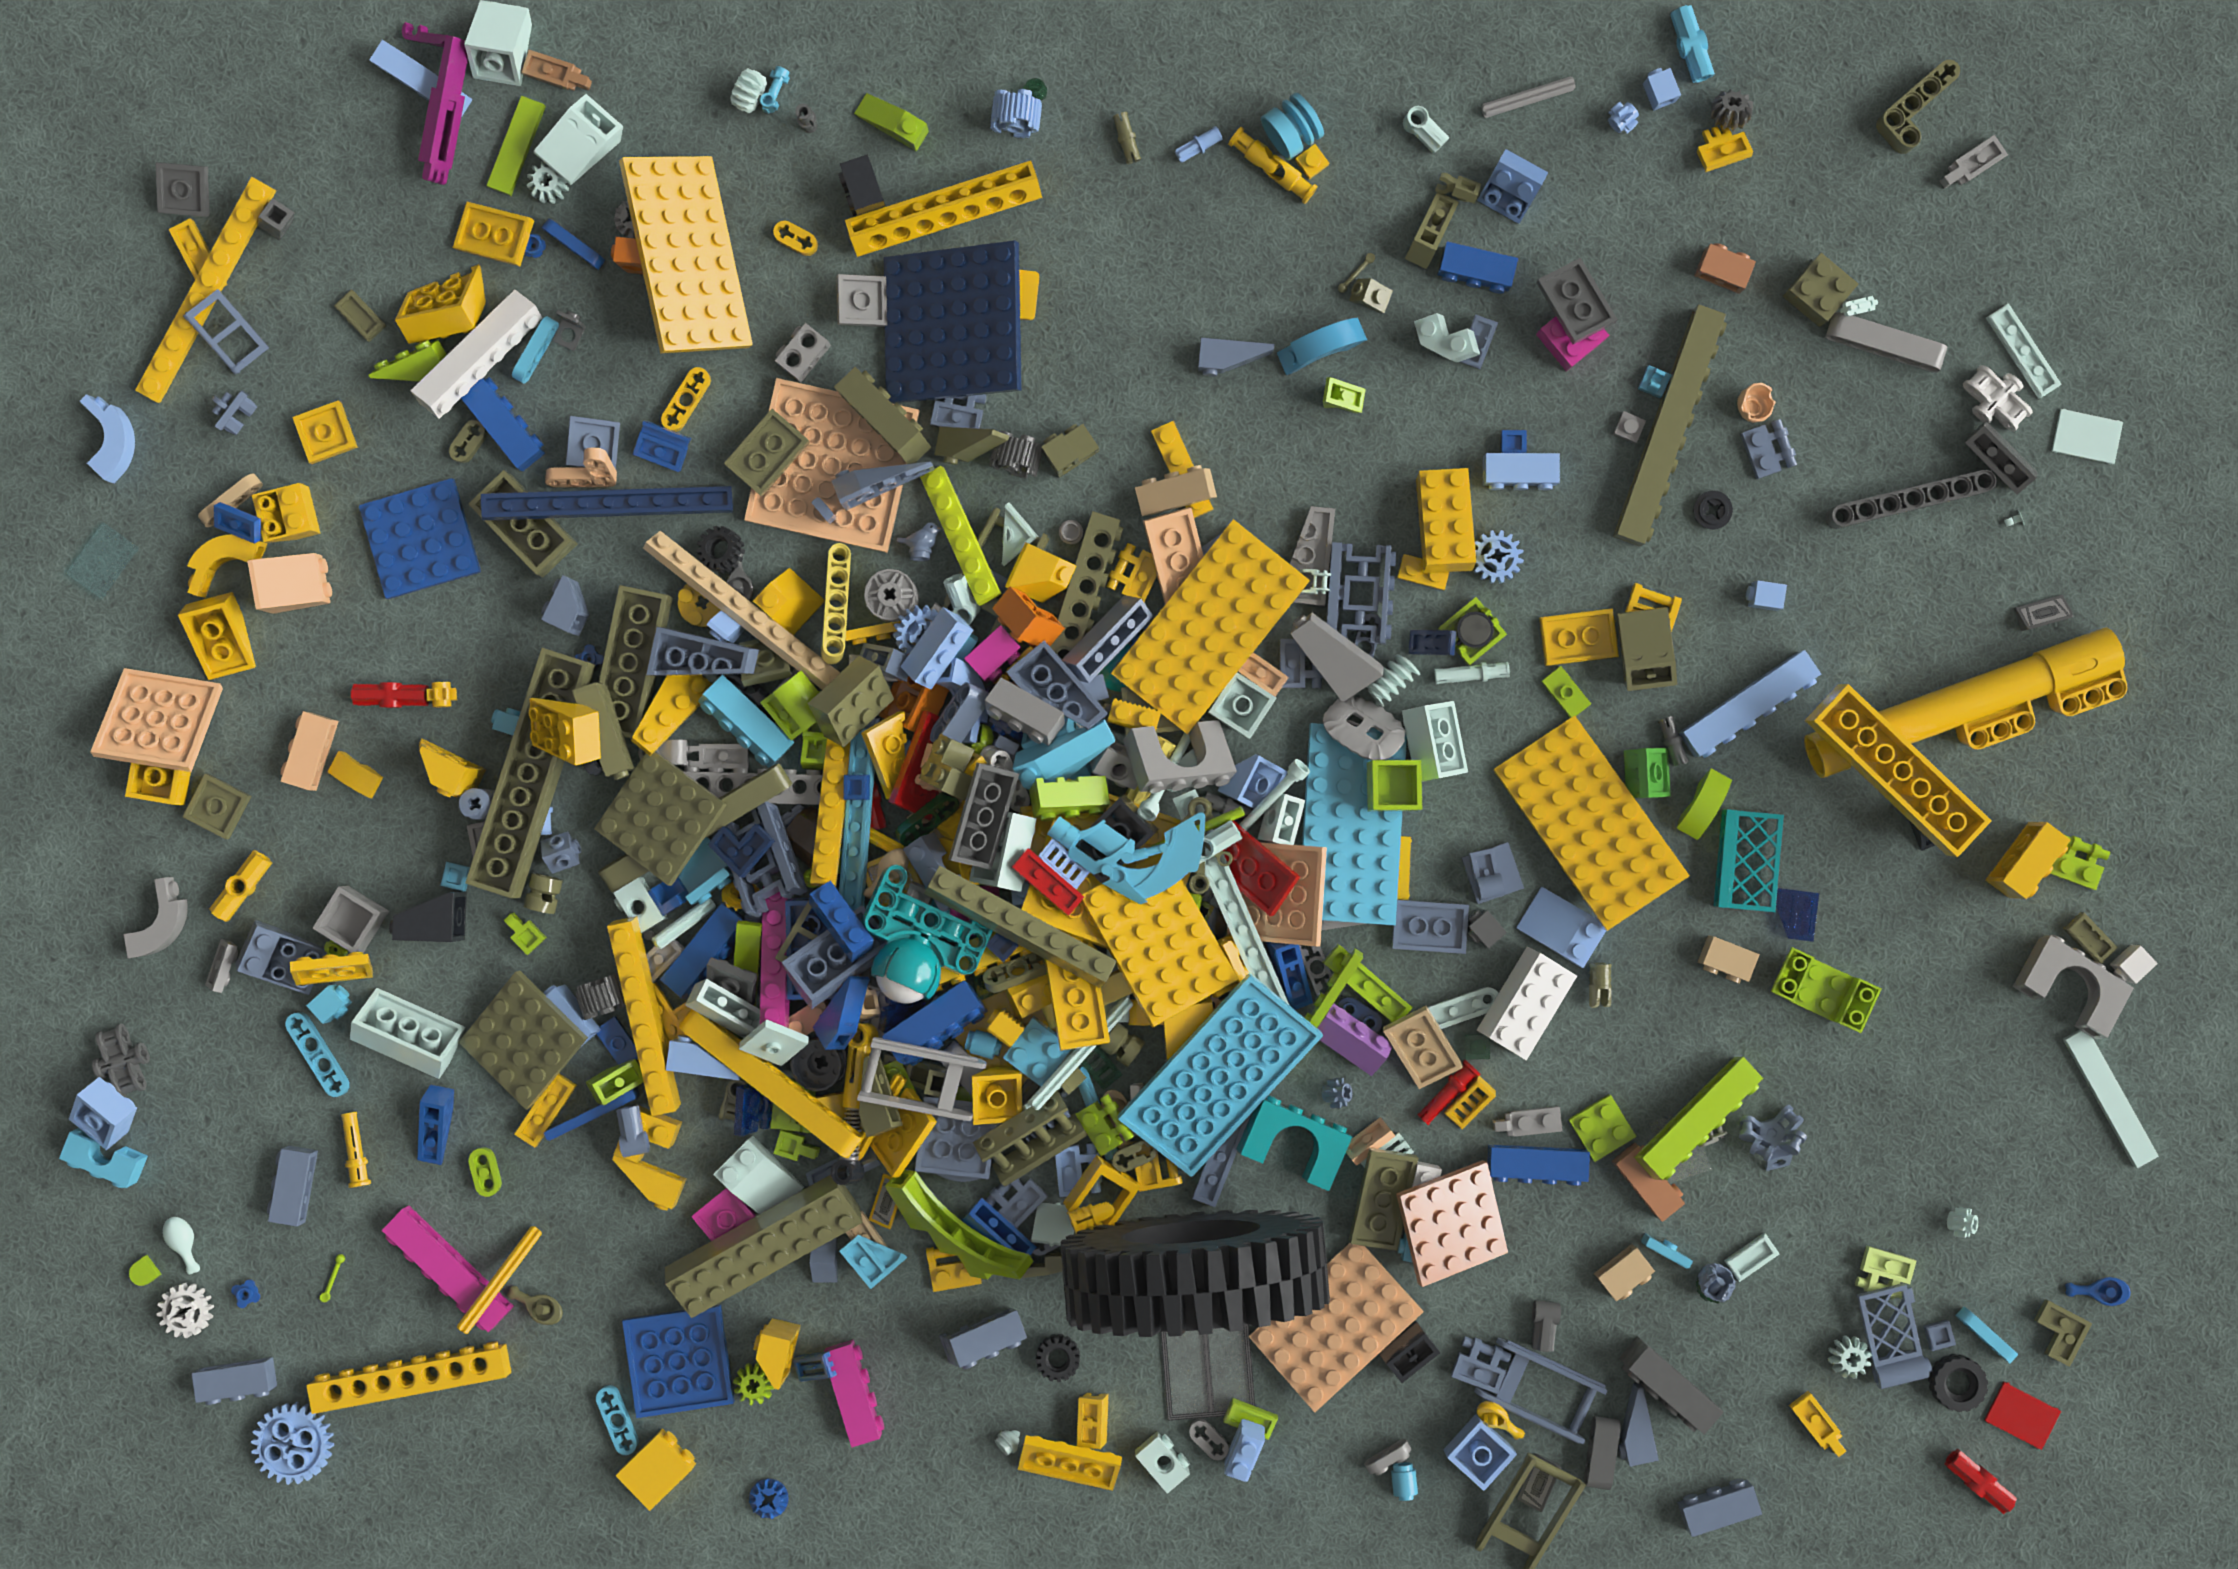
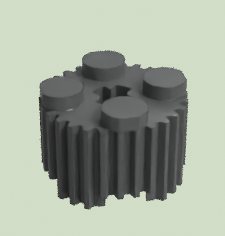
(1017, 456)
(600, 996)

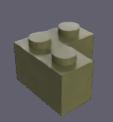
(1069, 450)
(947, 767)

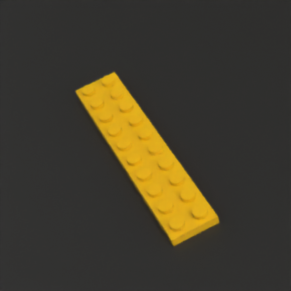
(1075, 1002)

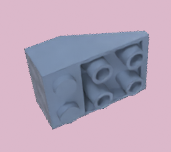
(269, 954)

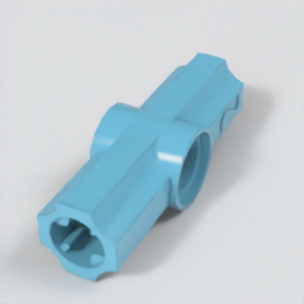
(1692, 44)

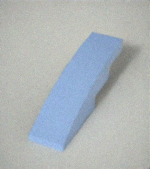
(408, 71)

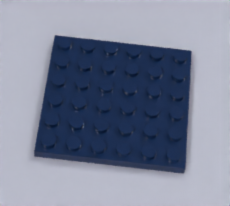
(953, 322)

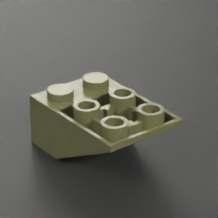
(1647, 649)

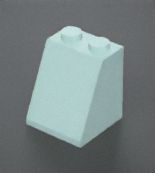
(498, 42)

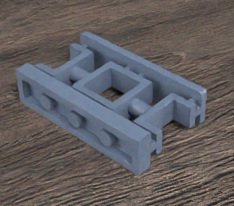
(1342, 592)
(780, 858)

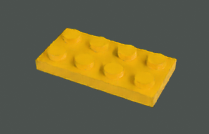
(1069, 1462)

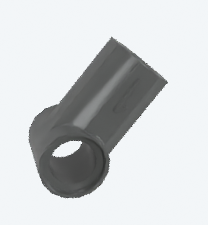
(1545, 1319)

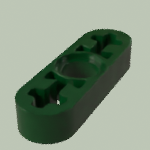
(929, 808)

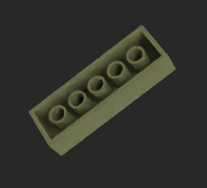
(629, 651)

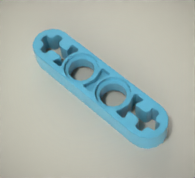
(313, 1057)

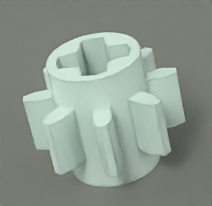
(1962, 1222)

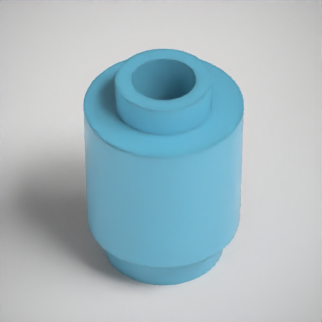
(983, 1044)
(1404, 1481)

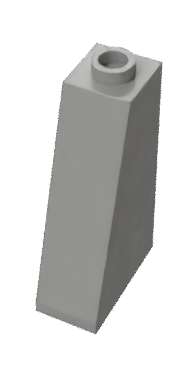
(1335, 657)

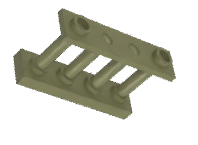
(1039, 1149)

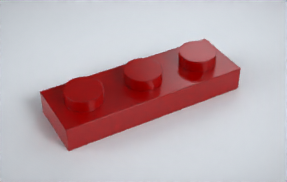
(1047, 882)

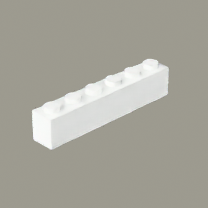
(476, 354)

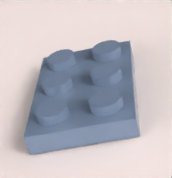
(1430, 926)

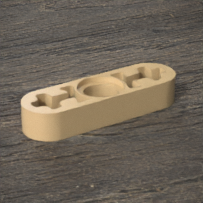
(233, 497)

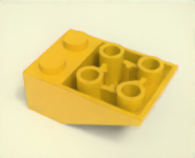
(565, 730)

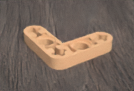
(596, 473)

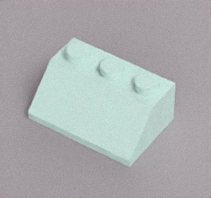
(1435, 740)

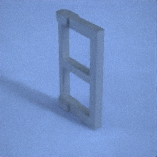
(189, 316)

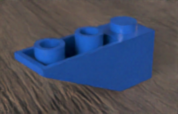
(841, 1017)

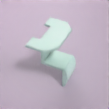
(2018, 518)

